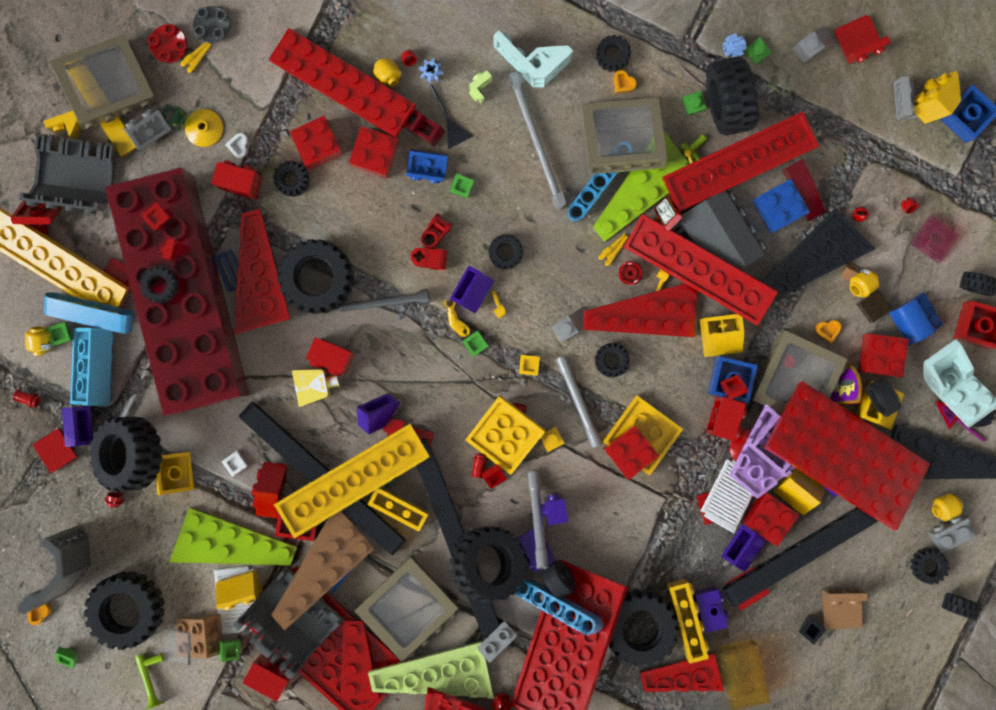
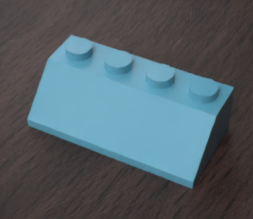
(91, 367)

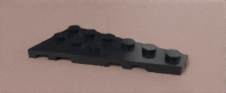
(820, 252)
(946, 458)

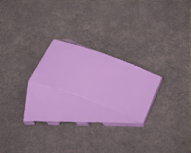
(757, 467)

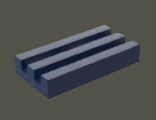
(222, 272)

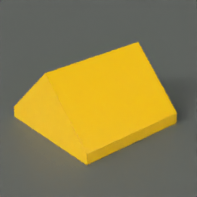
(175, 474)
(800, 491)

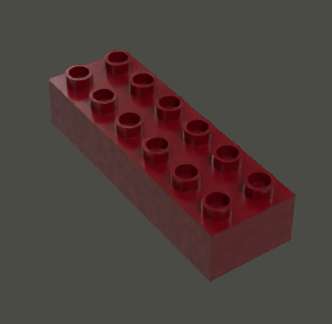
(191, 335)

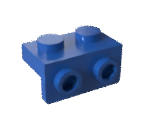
(427, 166)

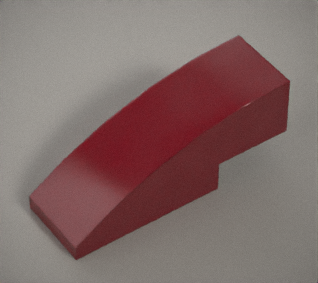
(424, 128)
(806, 187)

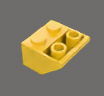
(938, 97)
(722, 335)
(868, 412)
(238, 589)

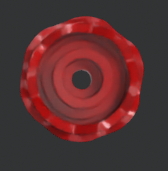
(630, 267)
(501, 702)

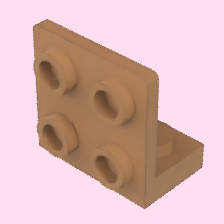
(843, 608)
(204, 634)

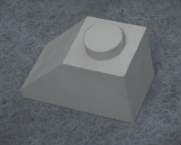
(813, 44)
(570, 325)

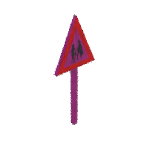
(949, 418)

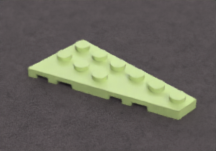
(451, 671)

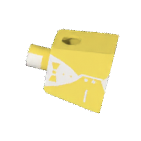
(313, 385)

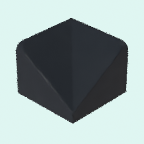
(811, 630)

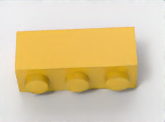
(398, 508)

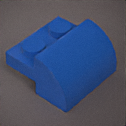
(916, 319)

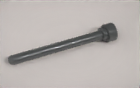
(420, 297)

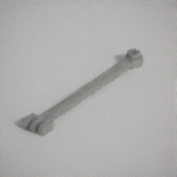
(515, 80)

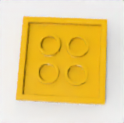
(653, 425)
(505, 434)

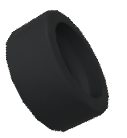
(883, 397)

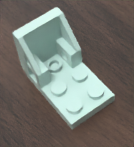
(548, 59)
(952, 380)

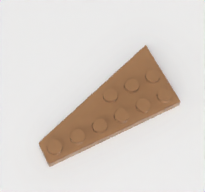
(327, 562)

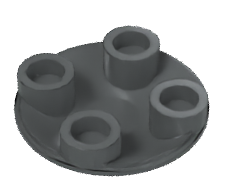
(211, 24)

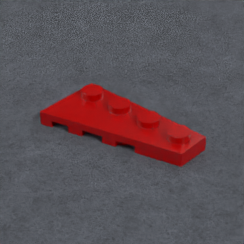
(356, 662)
(683, 676)

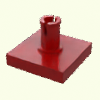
(35, 215)

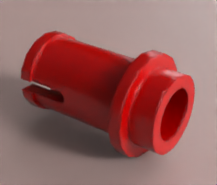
(31, 400)
(478, 465)

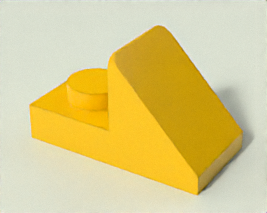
(66, 120)

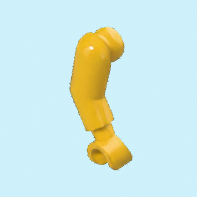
(455, 323)

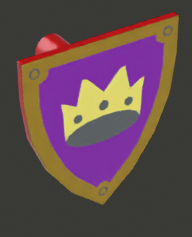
(849, 388)

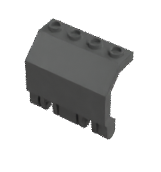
(72, 174)
(723, 230)
(72, 561)
(296, 641)

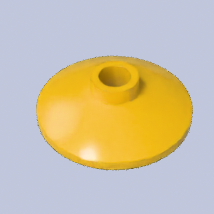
(213, 128)

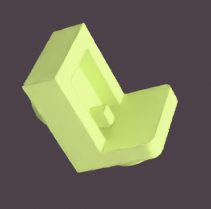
(479, 82)

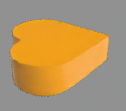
(623, 82)
(828, 330)
(38, 615)

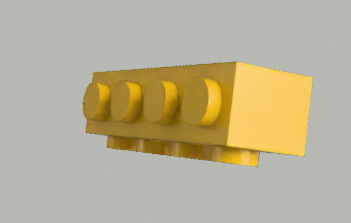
(689, 625)

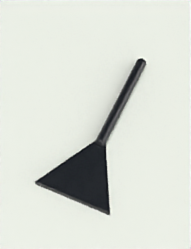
(455, 133)

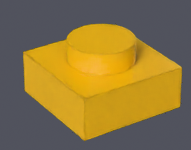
(529, 365)
(551, 439)

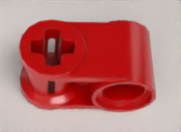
(436, 231)
(434, 258)

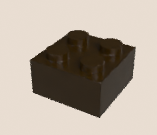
(874, 306)

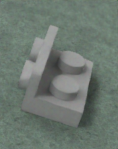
(904, 98)
(147, 128)
(951, 534)
(497, 641)

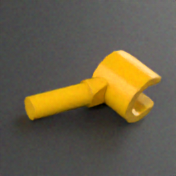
(663, 276)
(500, 310)

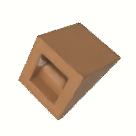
(849, 271)

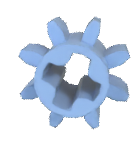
(734, 45)
(431, 64)

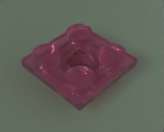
(924, 243)

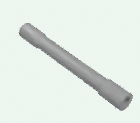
(591, 430)
(541, 552)

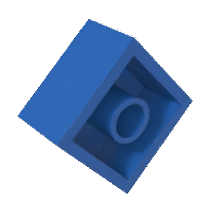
(971, 114)
(780, 206)
(727, 368)

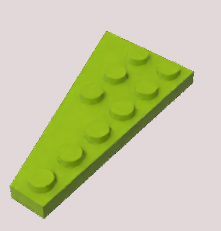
(638, 193)
(219, 541)

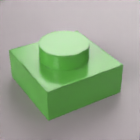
(757, 51)
(693, 103)
(461, 186)
(59, 334)
(475, 343)
(229, 650)
(66, 657)

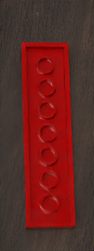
(342, 83)
(740, 161)
(700, 269)

